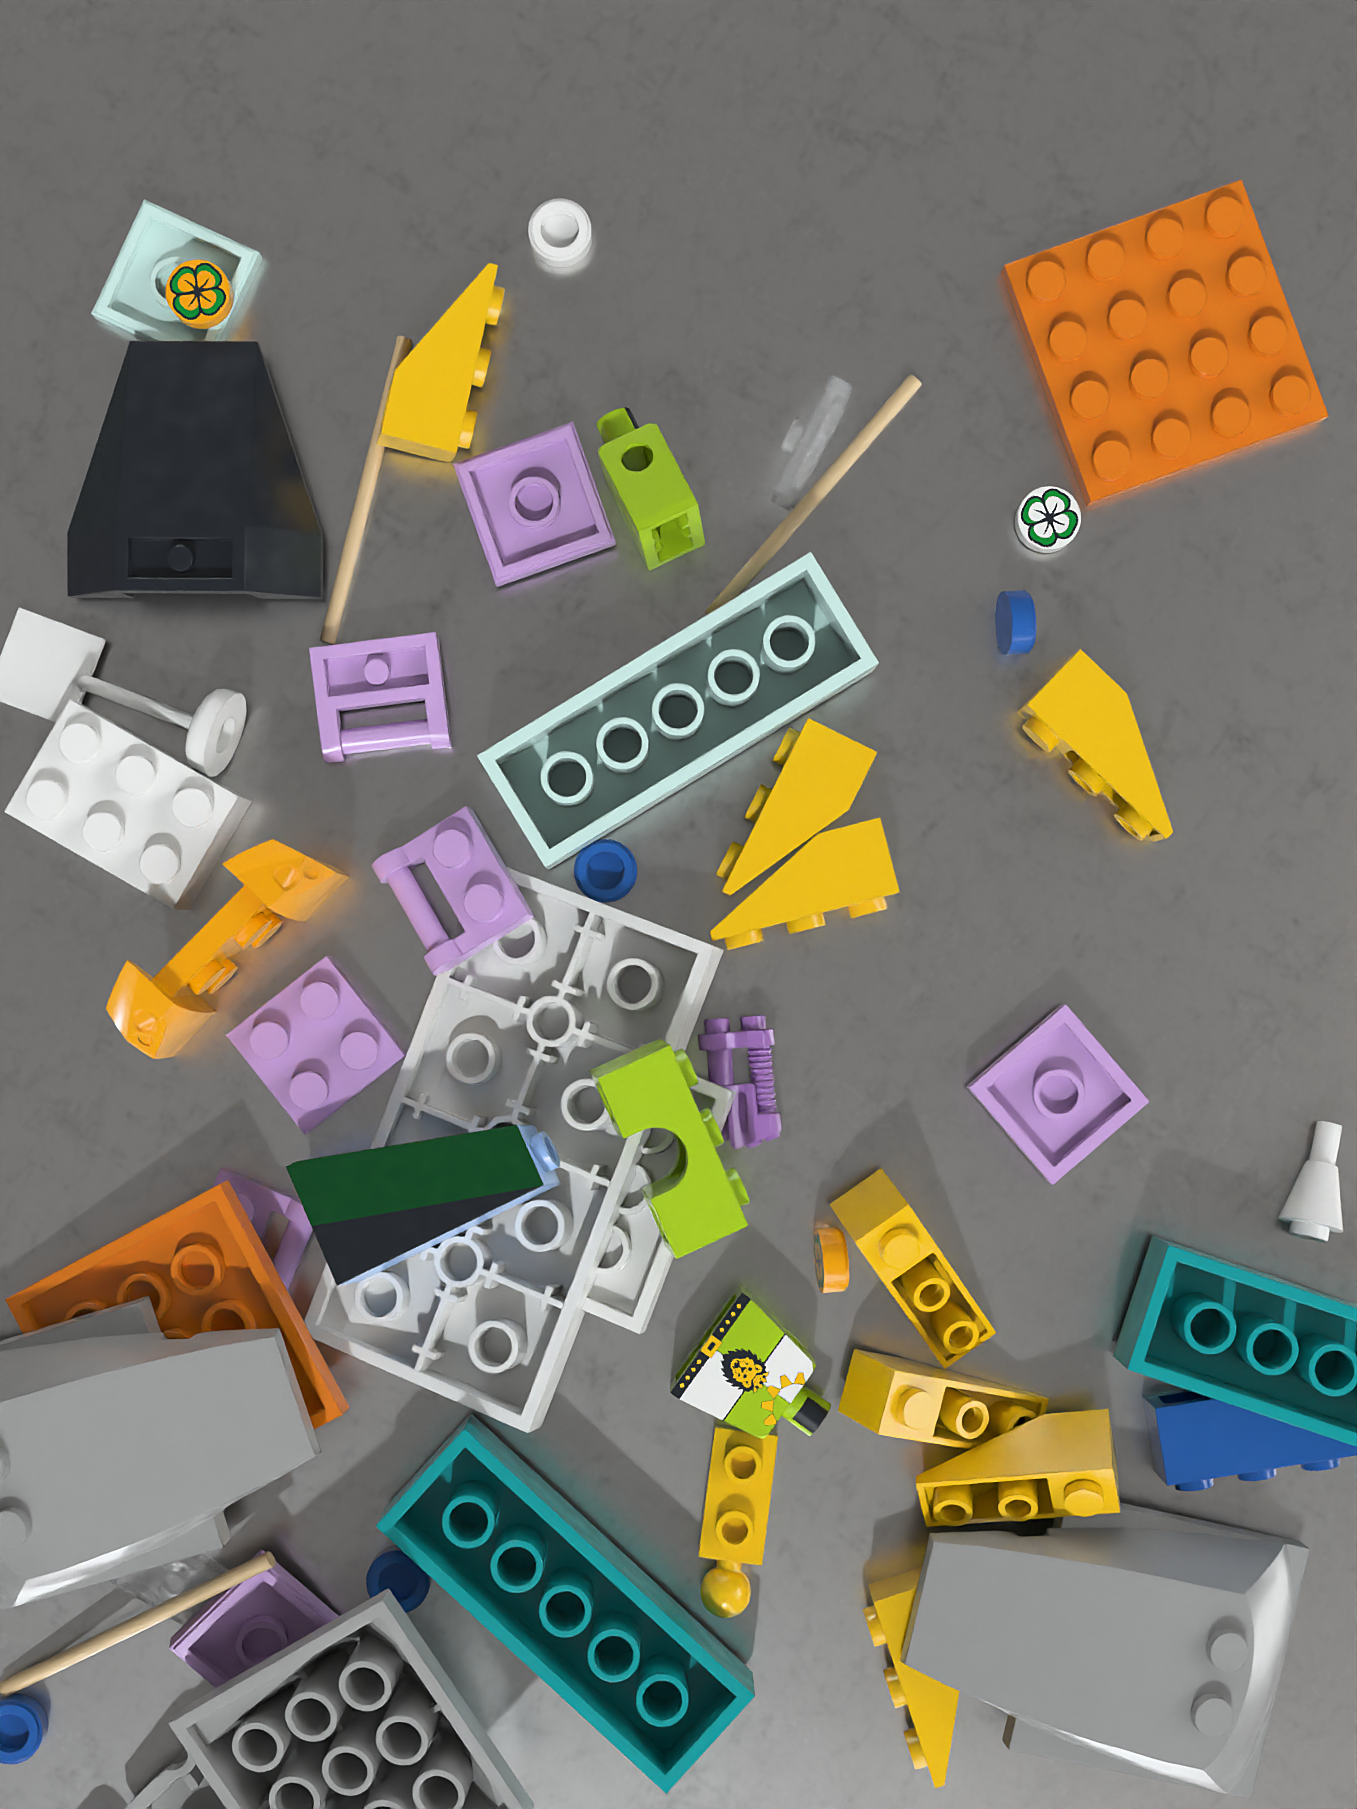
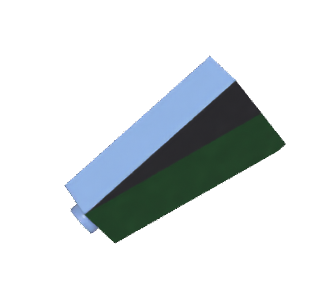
(409, 1196)

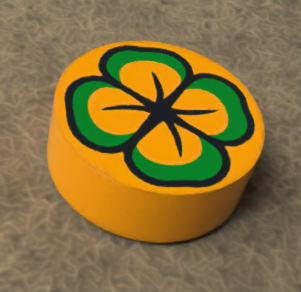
(199, 294)
(830, 1259)

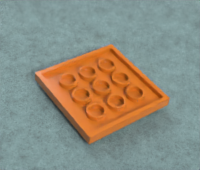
(1164, 342)
(201, 1276)

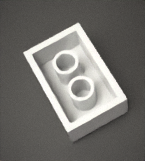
(128, 806)

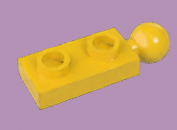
(735, 1515)

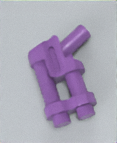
(753, 1108)

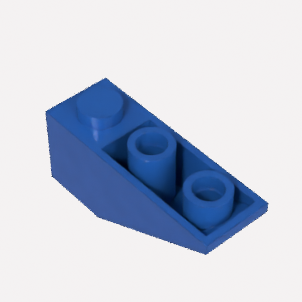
(1209, 1439)

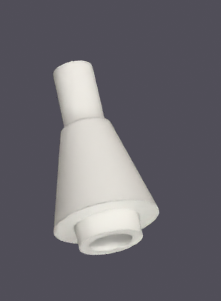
(1315, 1199)

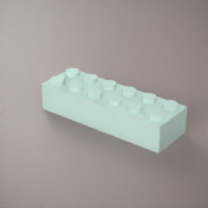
(678, 711)

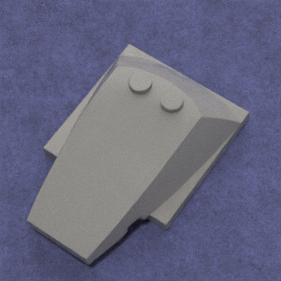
(134, 1444)
(1116, 1639)
(337, 1724)

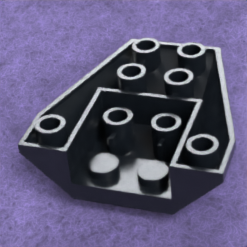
(194, 483)

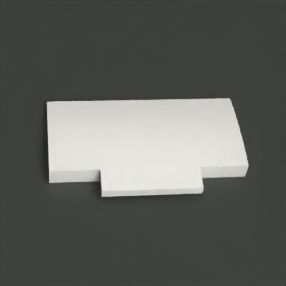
(514, 1046)

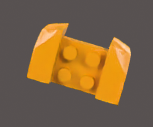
(167, 1009)

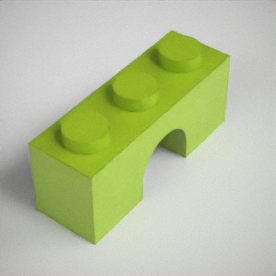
(697, 1197)

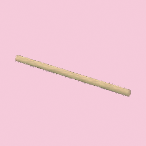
(817, 493)
(360, 509)
(137, 1623)

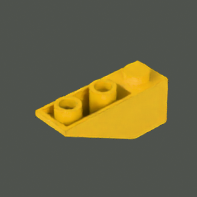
(433, 383)
(1097, 732)
(812, 790)
(828, 873)
(912, 1268)
(931, 1402)
(1035, 1471)
(929, 1701)

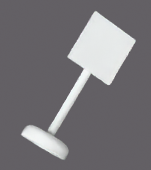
(53, 662)

